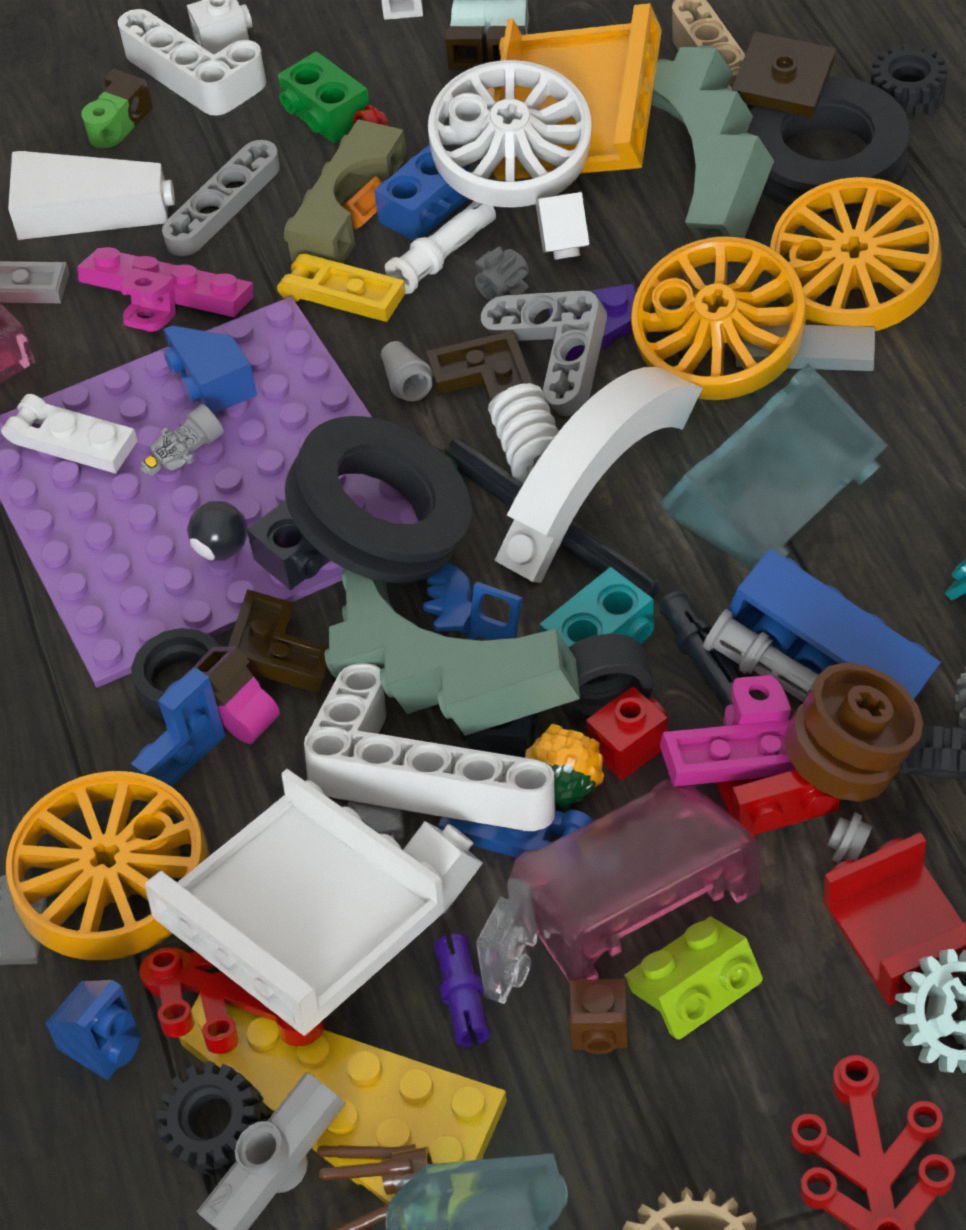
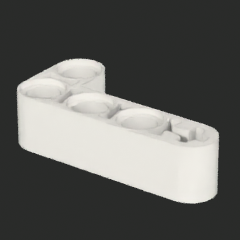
(205, 80)

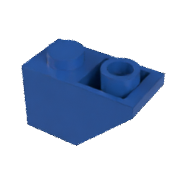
(210, 367)
(96, 1027)

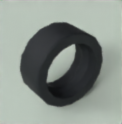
(158, 654)
(602, 656)

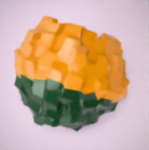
(573, 760)

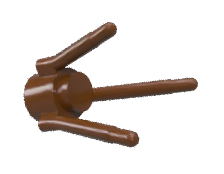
(396, 1167)

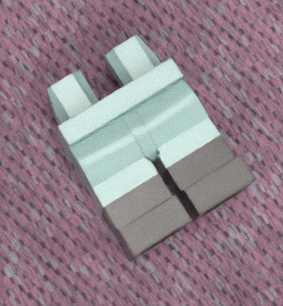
(481, 26)

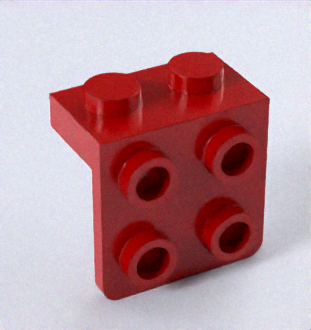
(775, 801)

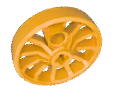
(860, 255)
(720, 314)
(102, 867)

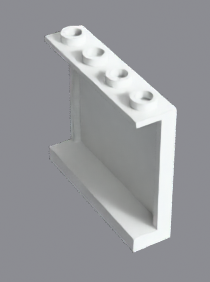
(301, 904)

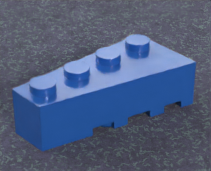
(823, 627)

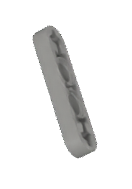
(189, 229)

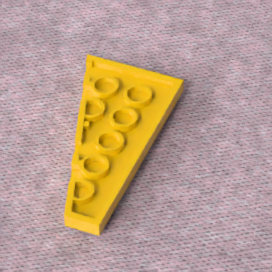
(385, 1094)

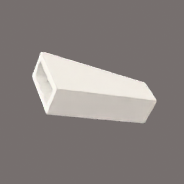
(84, 194)

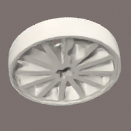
(509, 131)

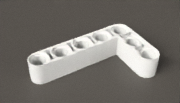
(466, 784)

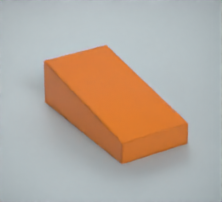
(363, 203)

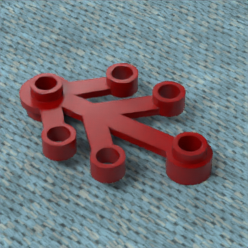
(173, 971)
(872, 1168)

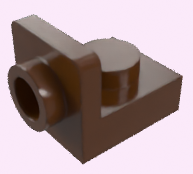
(598, 1015)

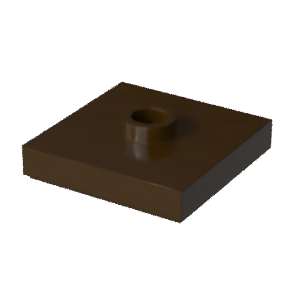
(784, 74)

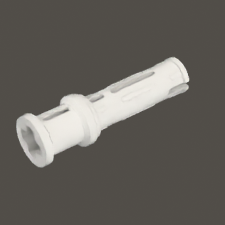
(428, 254)

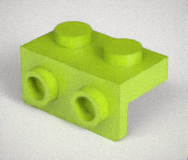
(696, 975)

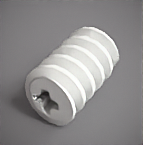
(522, 426)

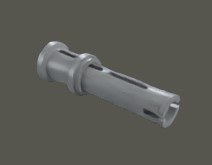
(756, 654)

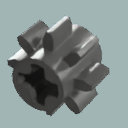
(501, 273)

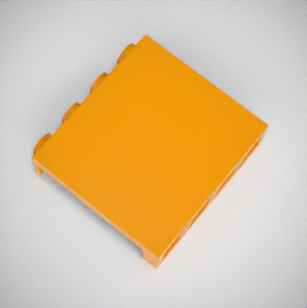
(612, 71)

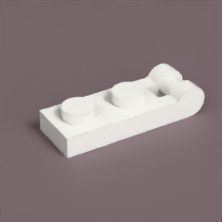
(69, 434)

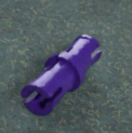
(461, 990)

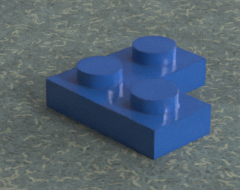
(191, 731)

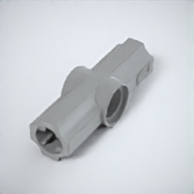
(271, 1156)

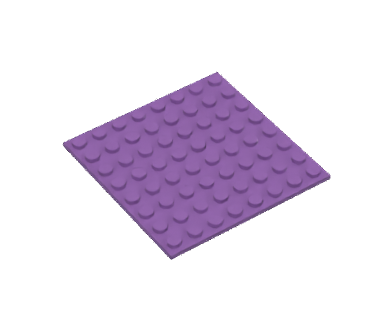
(119, 542)

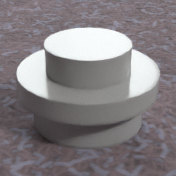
(848, 838)

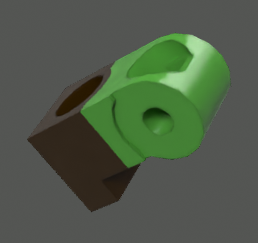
(116, 110)

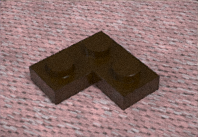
(484, 361)
(270, 651)

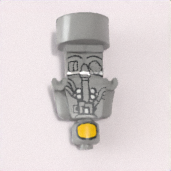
(174, 448)

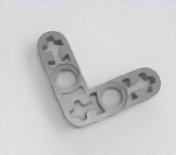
(565, 331)

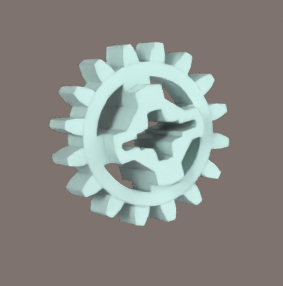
(942, 992)

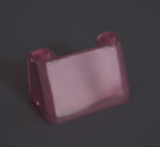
(634, 870)

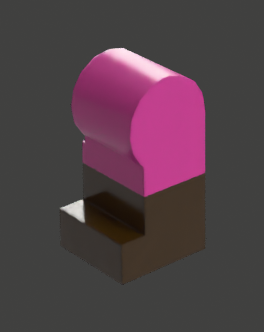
(240, 701)

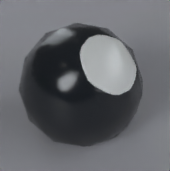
(217, 530)

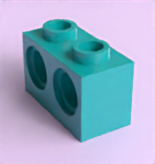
(604, 607)

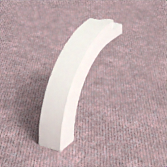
(580, 456)

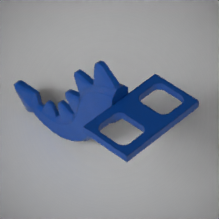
(452, 602)

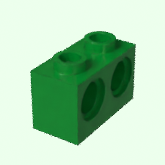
(322, 96)

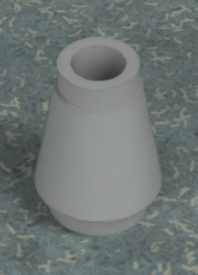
(407, 373)

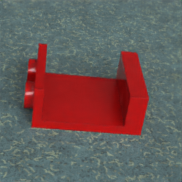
(892, 913)

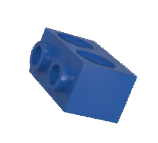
(416, 197)

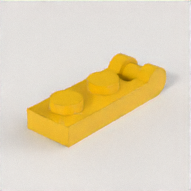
(342, 287)

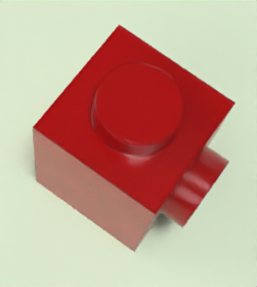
(628, 731)

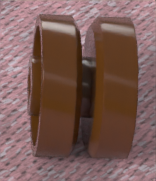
(853, 731)

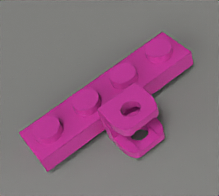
(161, 285)
(743, 748)

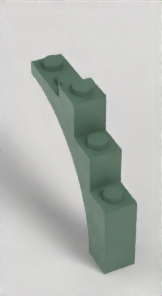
(728, 160)
(469, 679)

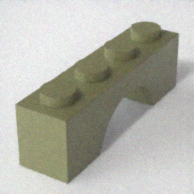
(321, 223)

